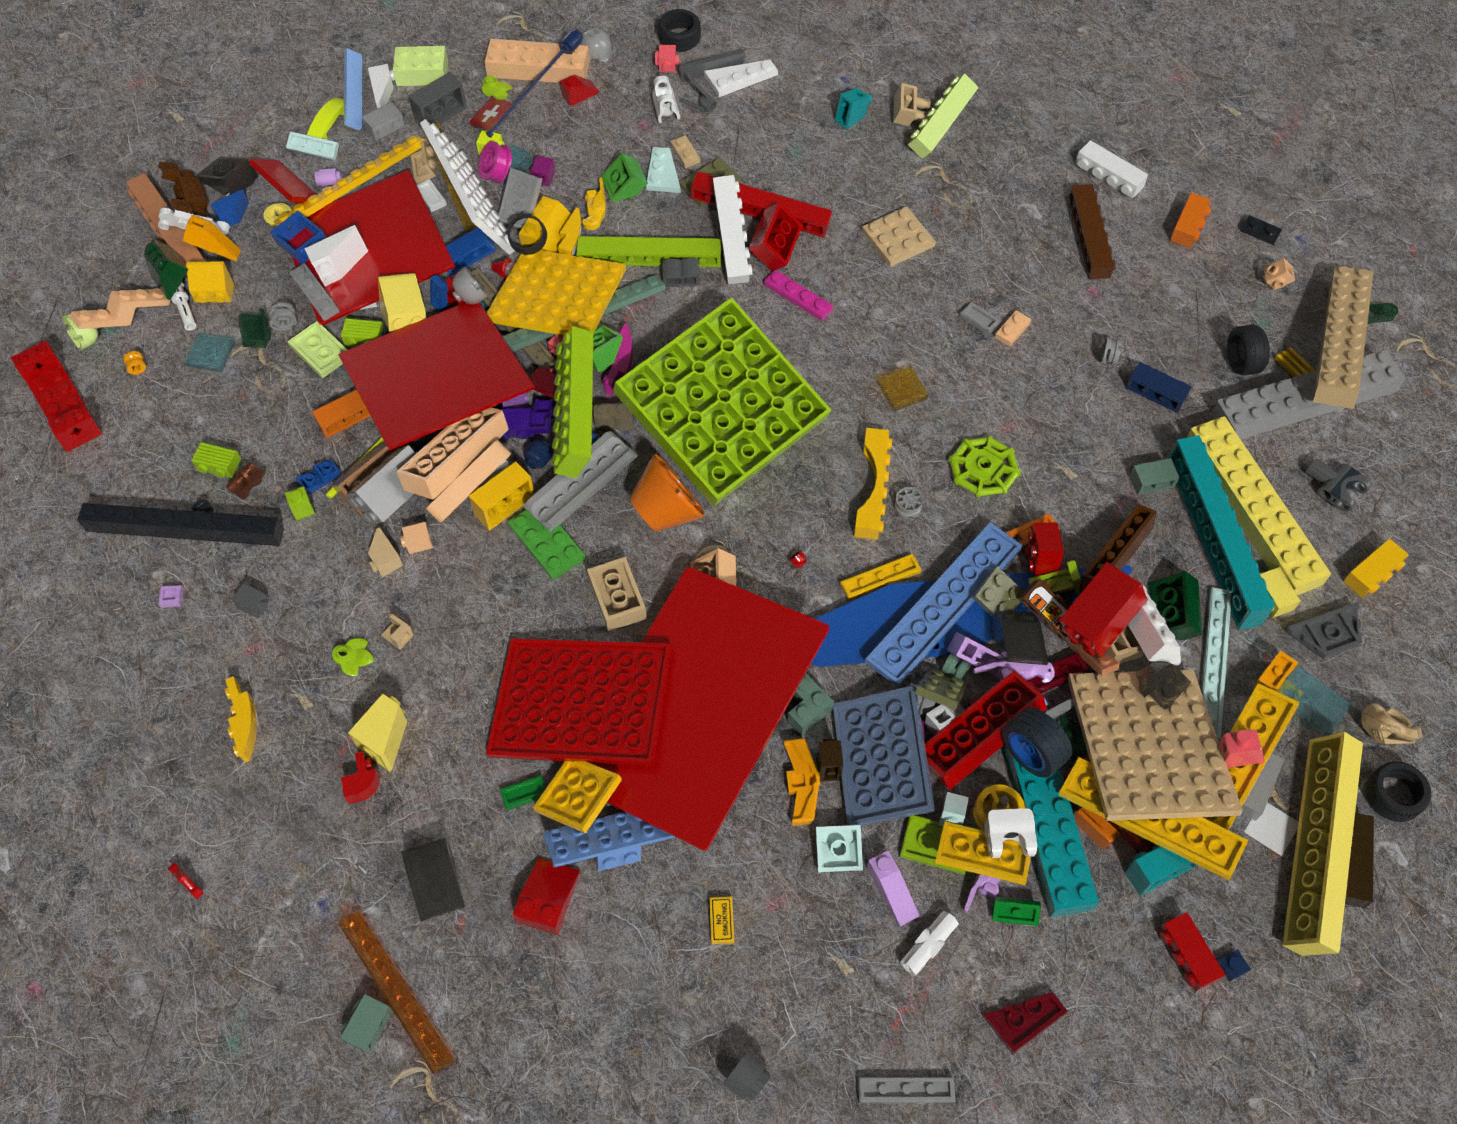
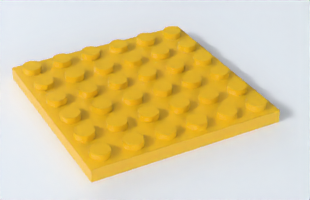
(556, 292)

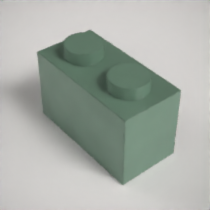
(1154, 476)
(366, 1024)

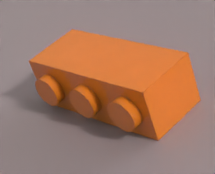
(1191, 220)
(341, 414)

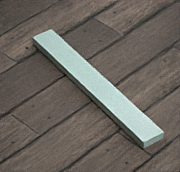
(1216, 655)

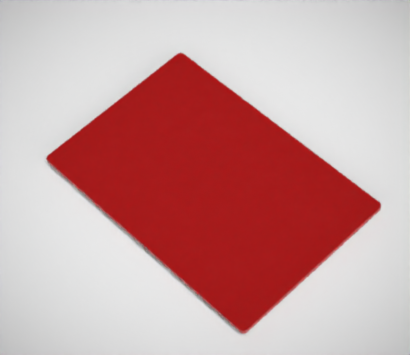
(724, 694)

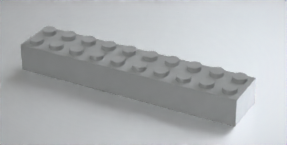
(1292, 398)

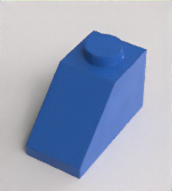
(231, 208)

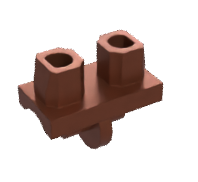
(245, 480)

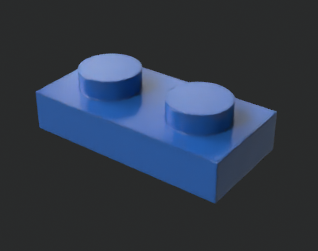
(438, 293)

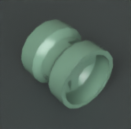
(951, 665)

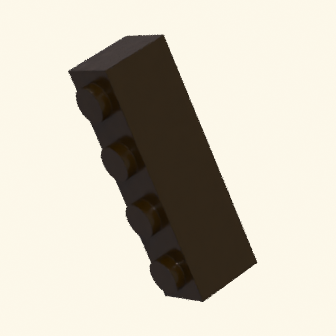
(1360, 873)

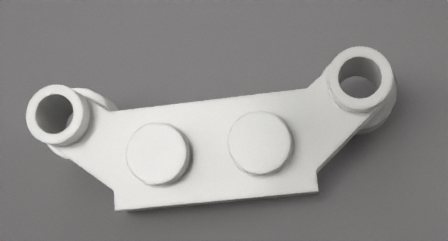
(179, 219)

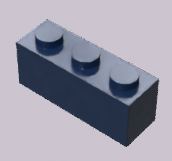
(1158, 387)

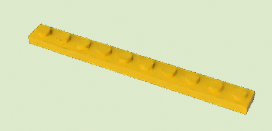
(356, 178)

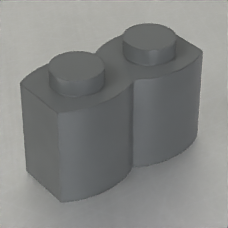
(681, 272)

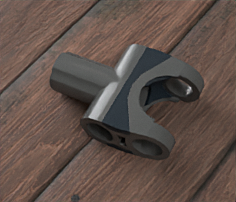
(1337, 482)

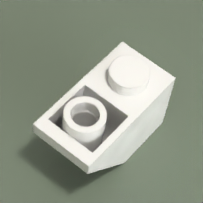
(941, 717)

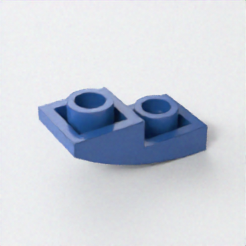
(320, 476)

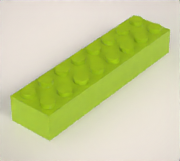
(573, 403)

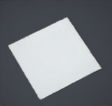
(1273, 829)

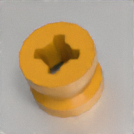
(134, 363)

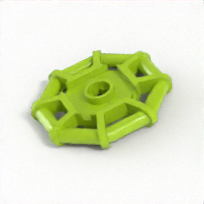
(981, 475)

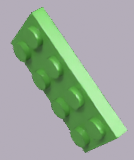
(552, 550)

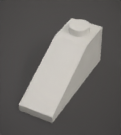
(381, 83)

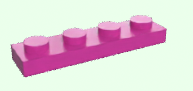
(798, 295)

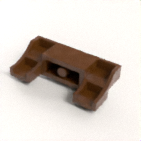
(187, 190)

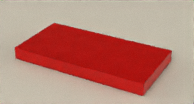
(282, 179)

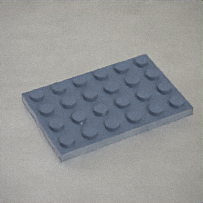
(883, 757)

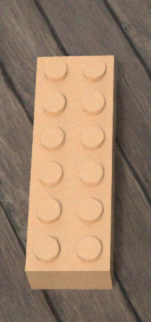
(528, 59)
(451, 453)

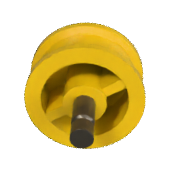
(995, 798)

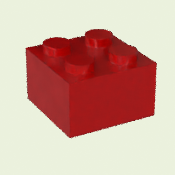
(1044, 548)

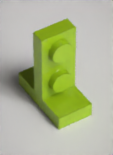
(1062, 580)

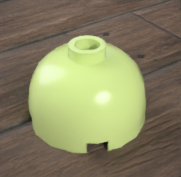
(81, 337)

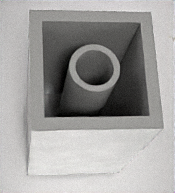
(381, 490)

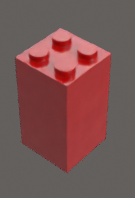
(1103, 610)

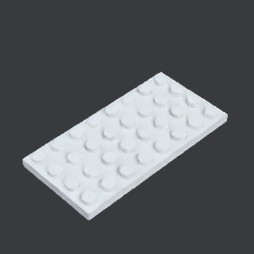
(467, 186)

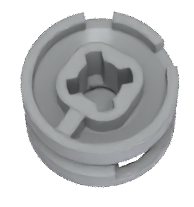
(282, 318)
(1111, 351)
(908, 503)

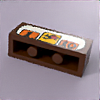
(1045, 606)

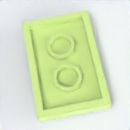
(318, 349)

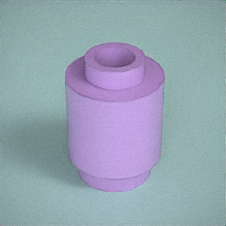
(327, 177)

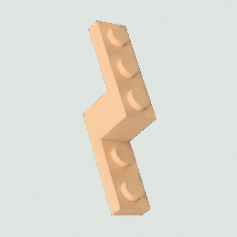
(119, 308)

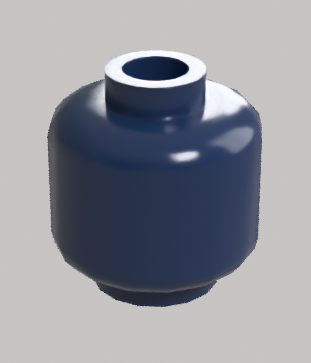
(538, 454)

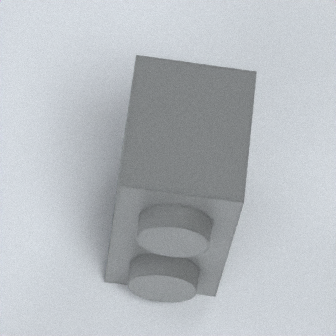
(383, 121)

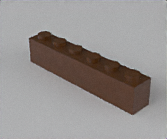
(1091, 232)
(1123, 543)

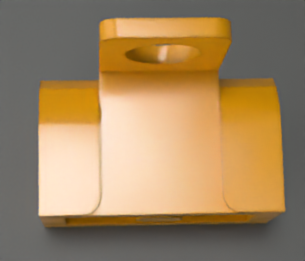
(1277, 671)

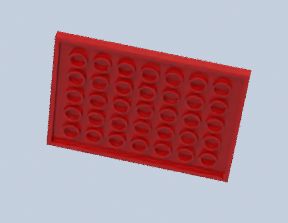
(580, 701)

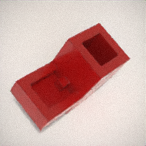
(362, 784)

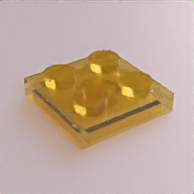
(902, 388)

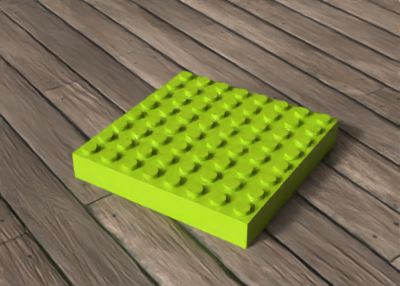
(721, 401)

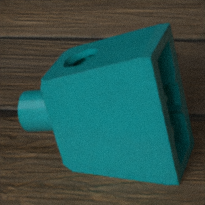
(852, 107)

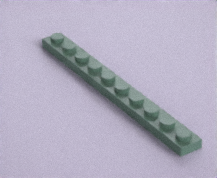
(621, 298)

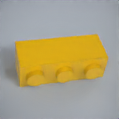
(1376, 568)

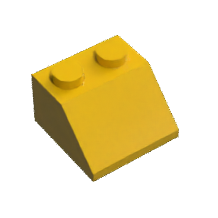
(209, 282)

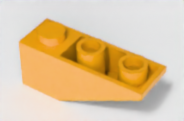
(208, 237)

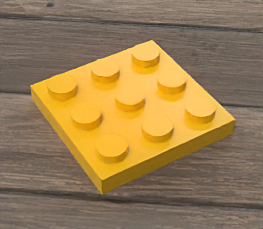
(577, 794)

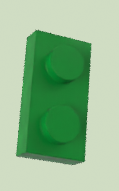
(1016, 911)

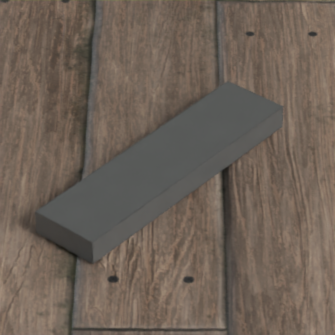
(697, 67)

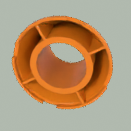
(663, 498)

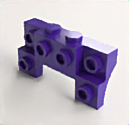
(527, 423)

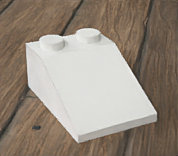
(336, 254)

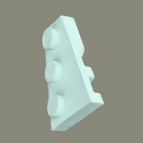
(662, 172)

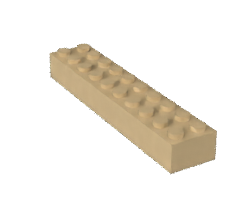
(1344, 337)

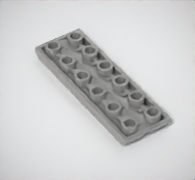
(565, 494)

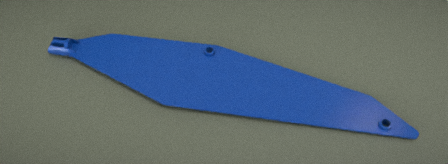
(866, 621)

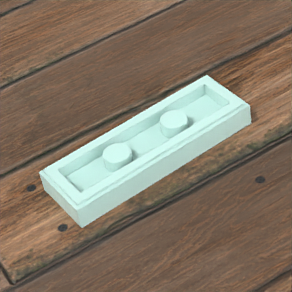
(312, 145)

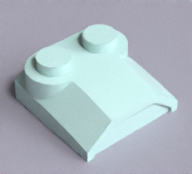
(839, 848)

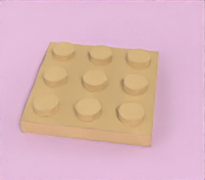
(898, 236)

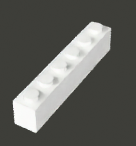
(731, 229)

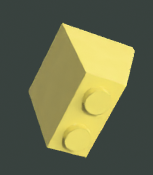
(400, 301)
(380, 731)

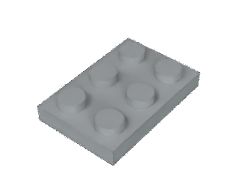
(519, 196)

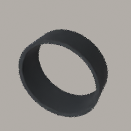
(531, 250)

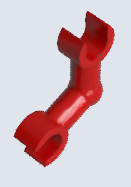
(185, 880)

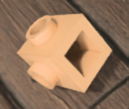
(1279, 274)

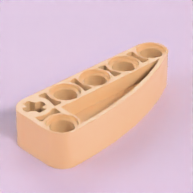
(468, 481)

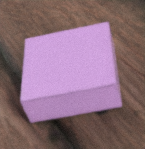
(170, 596)

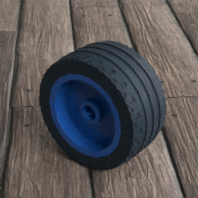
(1037, 742)

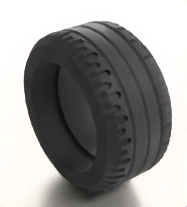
(679, 19)
(1248, 349)
(1412, 778)

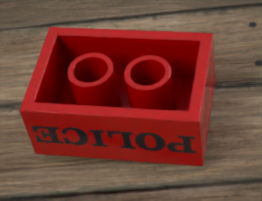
(775, 237)

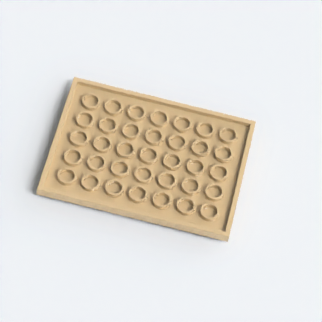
(1151, 757)

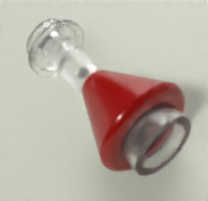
(501, 267)

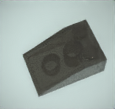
(228, 175)
(1019, 637)
(433, 879)

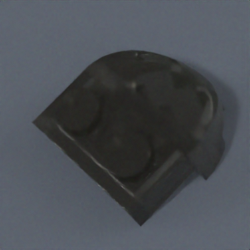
(1162, 682)

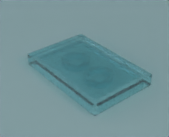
(1318, 703)

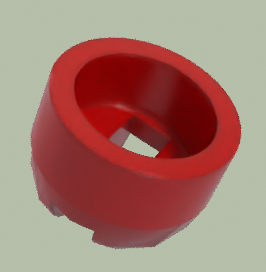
(798, 559)

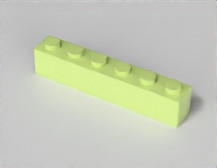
(943, 115)

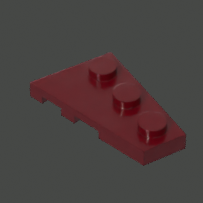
(1025, 1021)

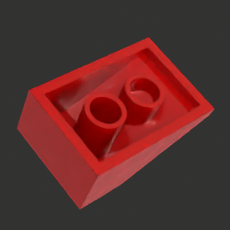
(546, 896)

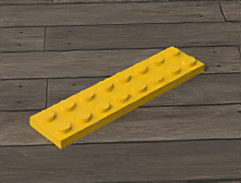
(1269, 715)
(1187, 837)

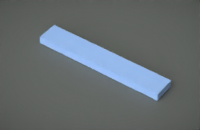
(353, 89)

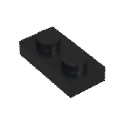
(1261, 230)

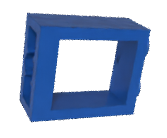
(297, 223)

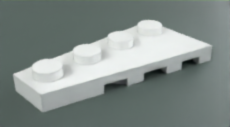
(736, 77)

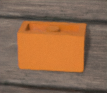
(1096, 827)

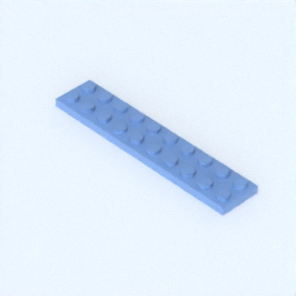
(941, 605)

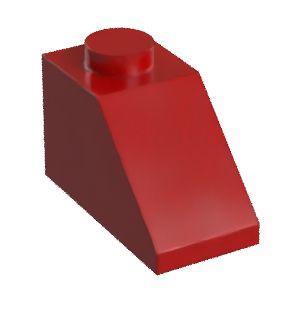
(577, 89)

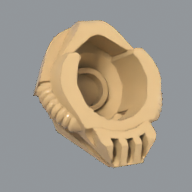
(1383, 723)

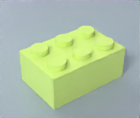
(419, 65)

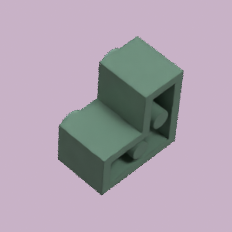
(811, 707)

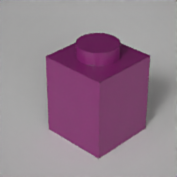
(544, 168)

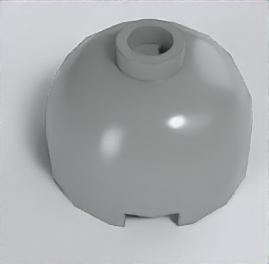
(597, 42)
(467, 287)

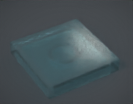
(210, 352)

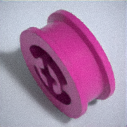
(494, 162)

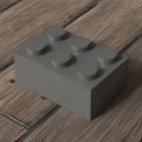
(438, 100)

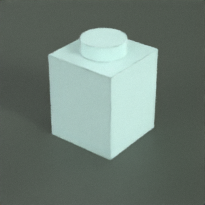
(954, 809)

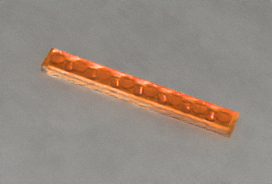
(396, 993)

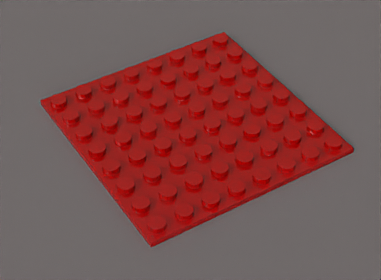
(397, 236)
(434, 373)

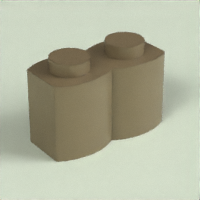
(611, 417)

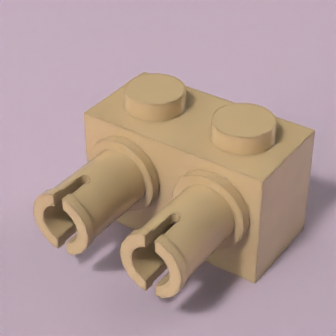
(906, 105)

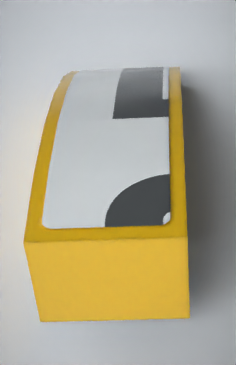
(570, 233)

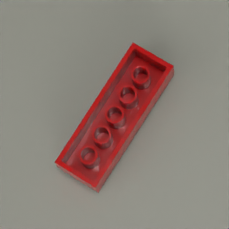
(978, 730)

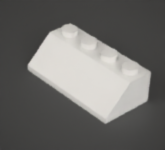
(1154, 635)

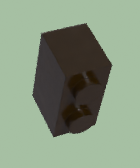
(830, 760)

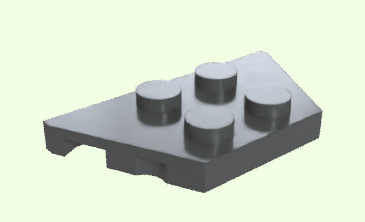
(1330, 632)

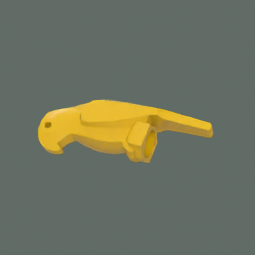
(595, 207)

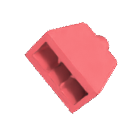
(1241, 748)

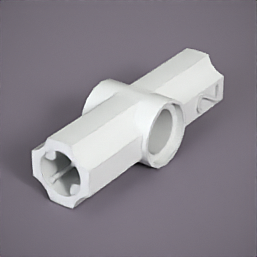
(929, 943)

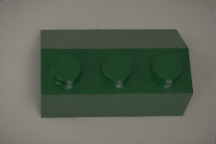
(164, 267)
(1179, 604)

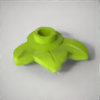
(493, 87)
(355, 656)

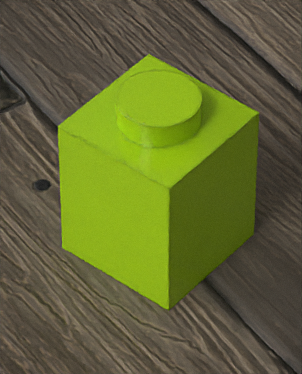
(299, 503)

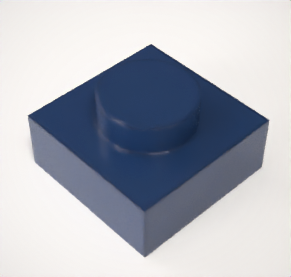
(1233, 965)

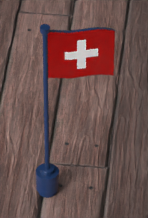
(497, 110)

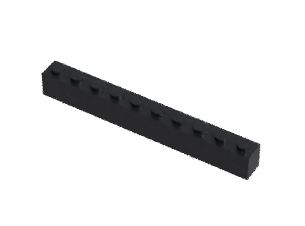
(181, 524)

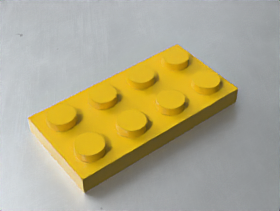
(968, 850)

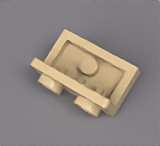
(423, 163)

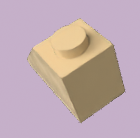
(383, 555)

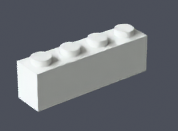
(1111, 169)

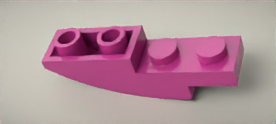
(622, 362)

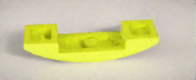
(326, 117)

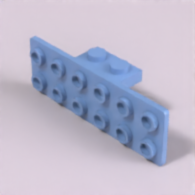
(611, 839)

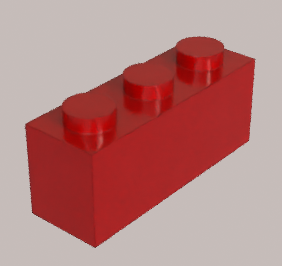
(1191, 952)

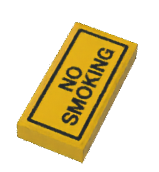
(721, 920)

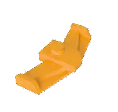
(802, 781)

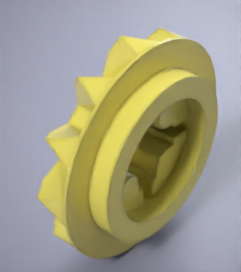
(279, 208)

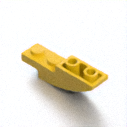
(244, 720)

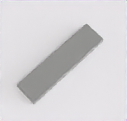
(906, 1090)

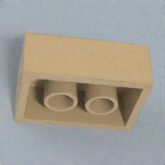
(617, 594)

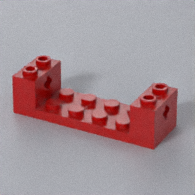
(56, 396)

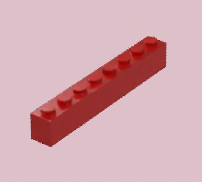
(755, 201)

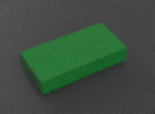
(523, 792)

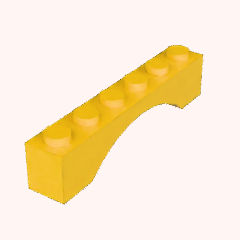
(869, 515)

